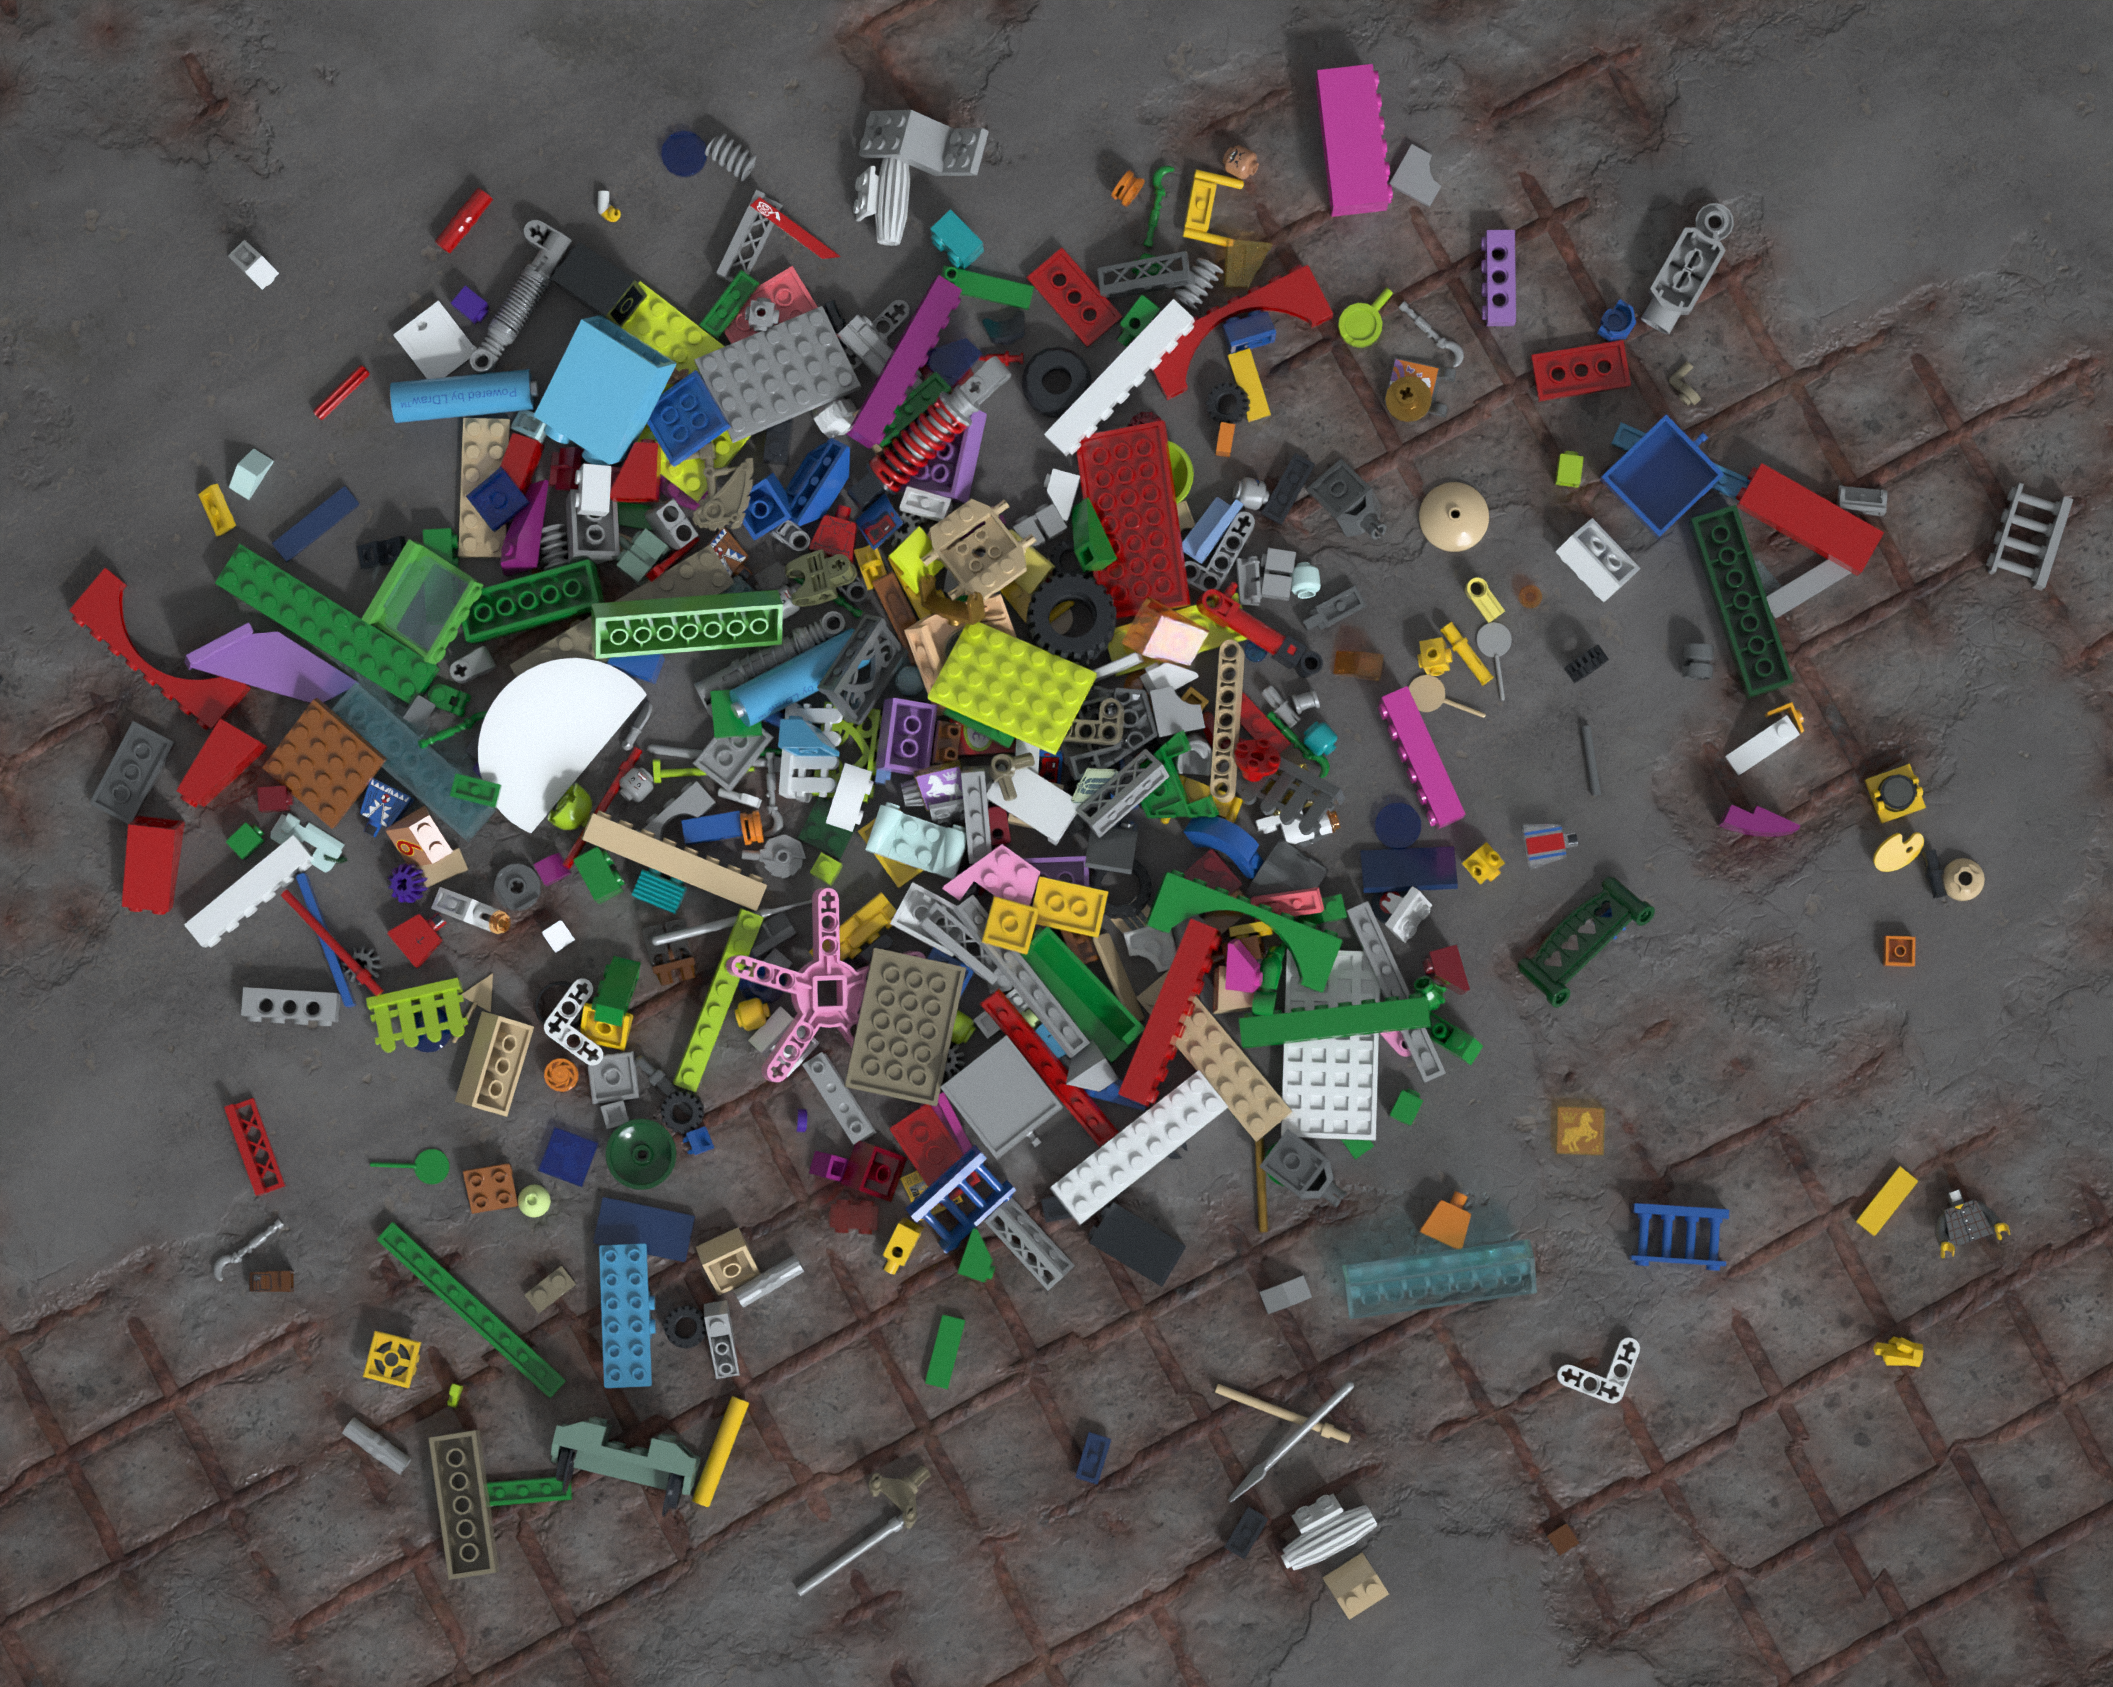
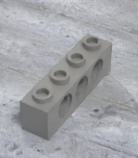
(254, 997)

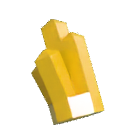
(1900, 1352)

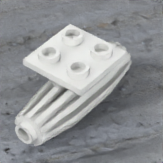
(886, 198)
(1325, 1531)

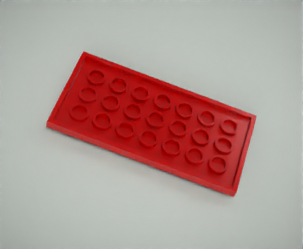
(1135, 500)

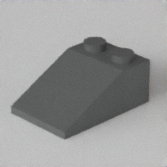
(1114, 849)

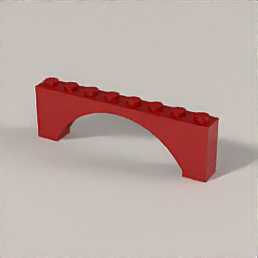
(1292, 294)
(102, 612)

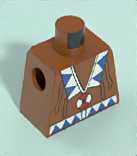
(731, 554)

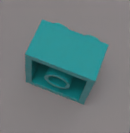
(956, 240)

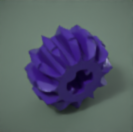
(407, 883)

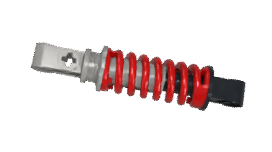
(945, 420)

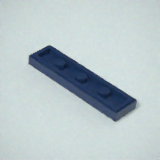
(316, 524)

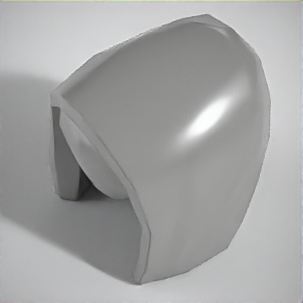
(1196, 760)

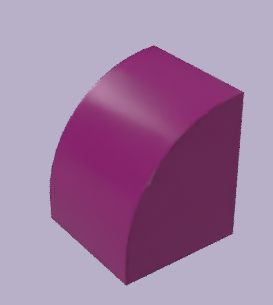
(551, 869)
(828, 1166)

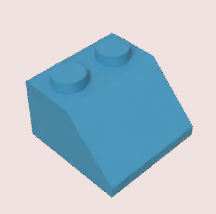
(804, 739)

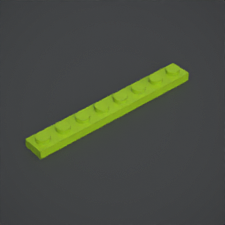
(716, 1002)

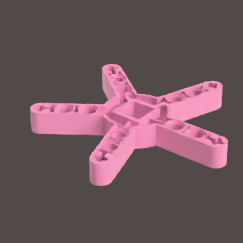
(803, 987)

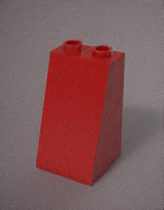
(219, 763)
(152, 864)

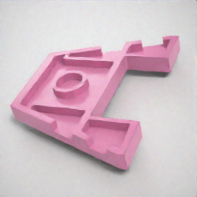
(1001, 874)

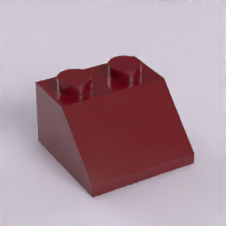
(874, 1170)

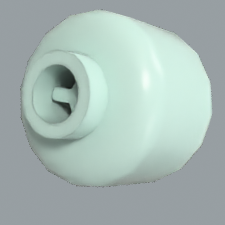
(1305, 580)

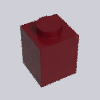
(274, 799)

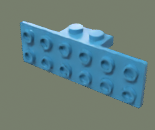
(626, 1315)

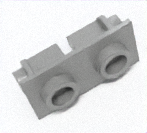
(1248, 584)

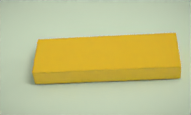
(1248, 378)
(1886, 1201)

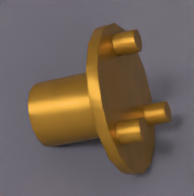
(1408, 399)

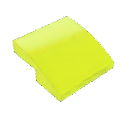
(908, 559)

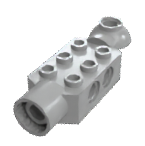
(1687, 269)

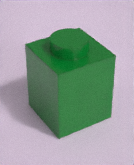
(246, 840)
(1406, 1106)

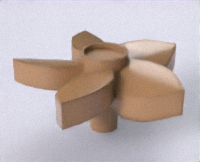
(677, 376)

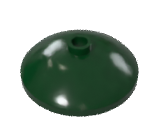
(624, 1148)

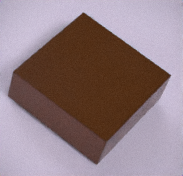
(1562, 1539)

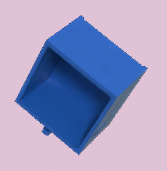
(1662, 476)

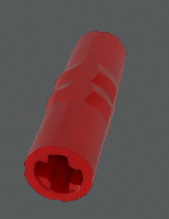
(463, 220)

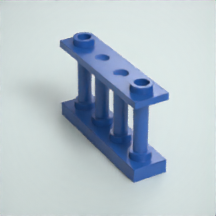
(939, 1192)
(1668, 1214)

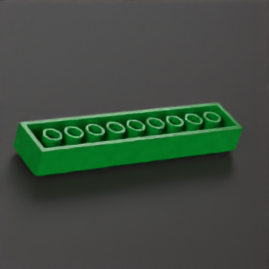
(326, 625)

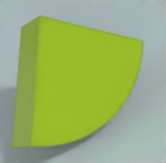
(455, 1392)

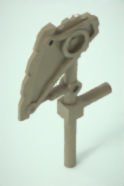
(731, 500)

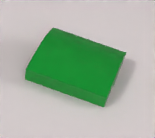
(725, 721)

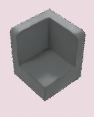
(417, 710)

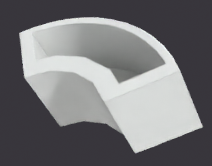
(848, 798)

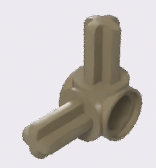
(1005, 777)

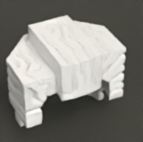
(835, 417)

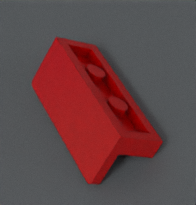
(522, 460)

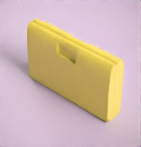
(1037, 568)

